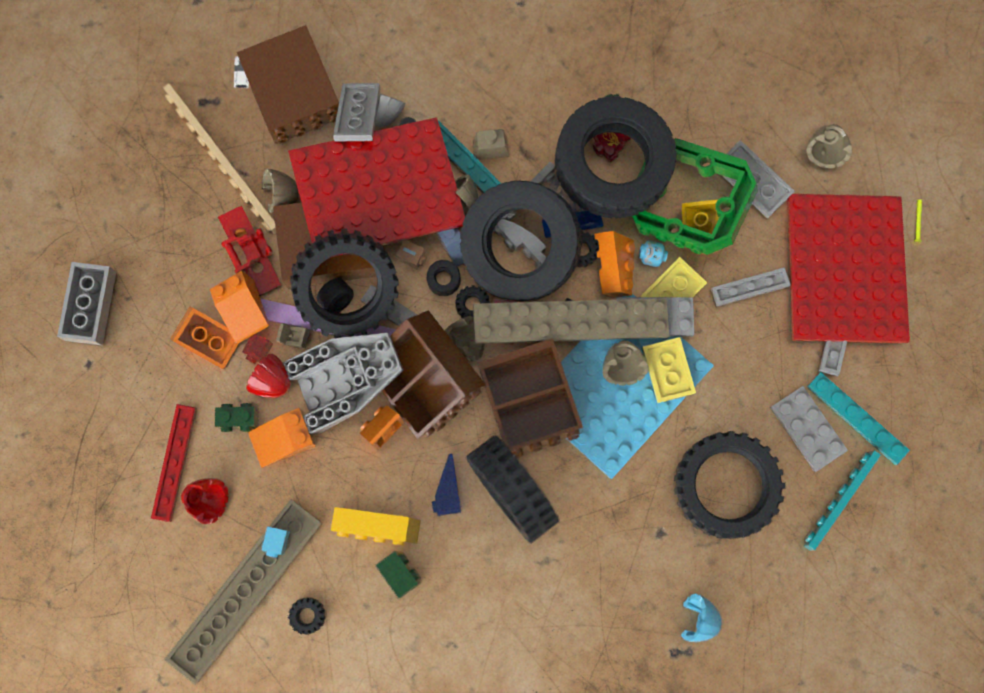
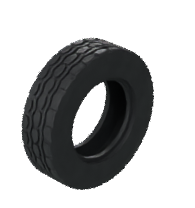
(623, 117)
(477, 240)

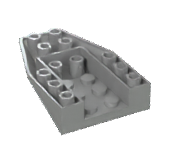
(343, 377)

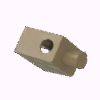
(490, 144)

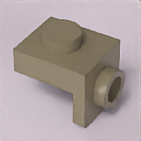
(292, 335)

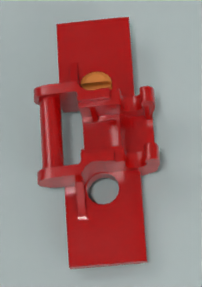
(254, 247)

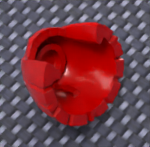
(269, 378)
(205, 499)

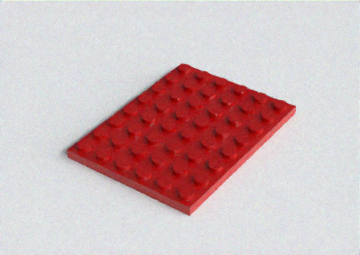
(381, 187)
(847, 268)

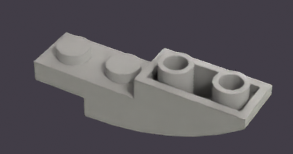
(518, 237)

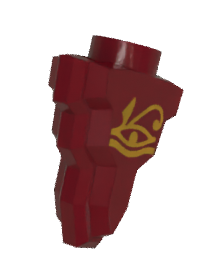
(609, 144)

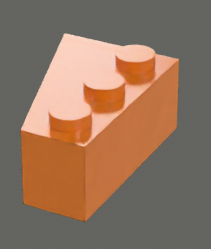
(616, 262)

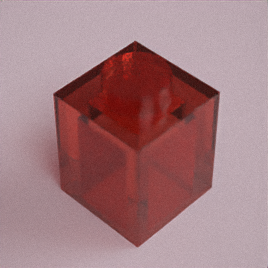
(256, 348)

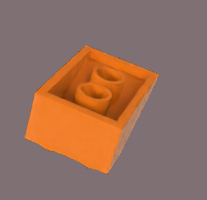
(240, 306)
(205, 337)
(381, 427)
(281, 438)

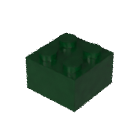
(398, 574)

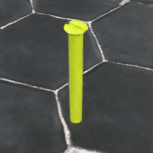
(918, 221)

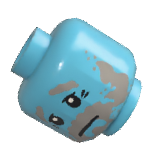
(652, 253)

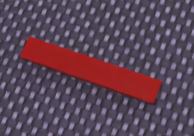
(173, 463)

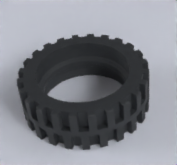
(354, 321)
(762, 460)
(513, 488)

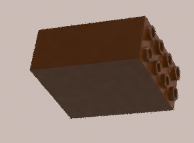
(290, 84)
(294, 234)
(433, 377)
(531, 398)

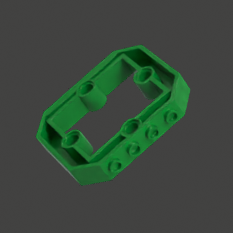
(728, 222)

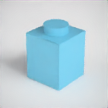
(275, 542)

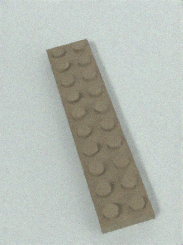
(570, 320)
(240, 596)

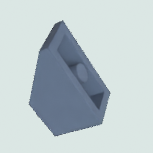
(451, 242)

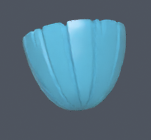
(708, 622)

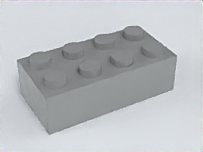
(86, 303)

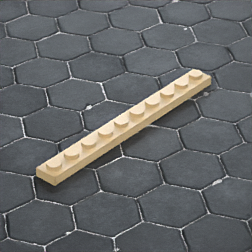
(215, 153)

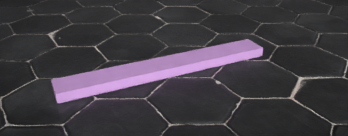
(288, 314)

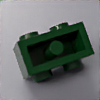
(243, 417)

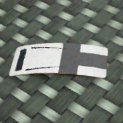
(240, 78)

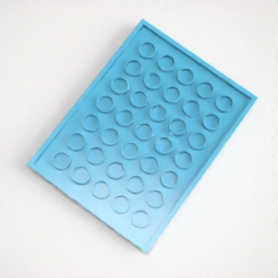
(617, 416)

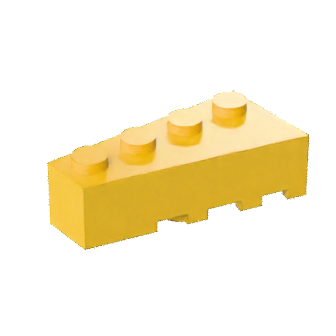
(375, 525)

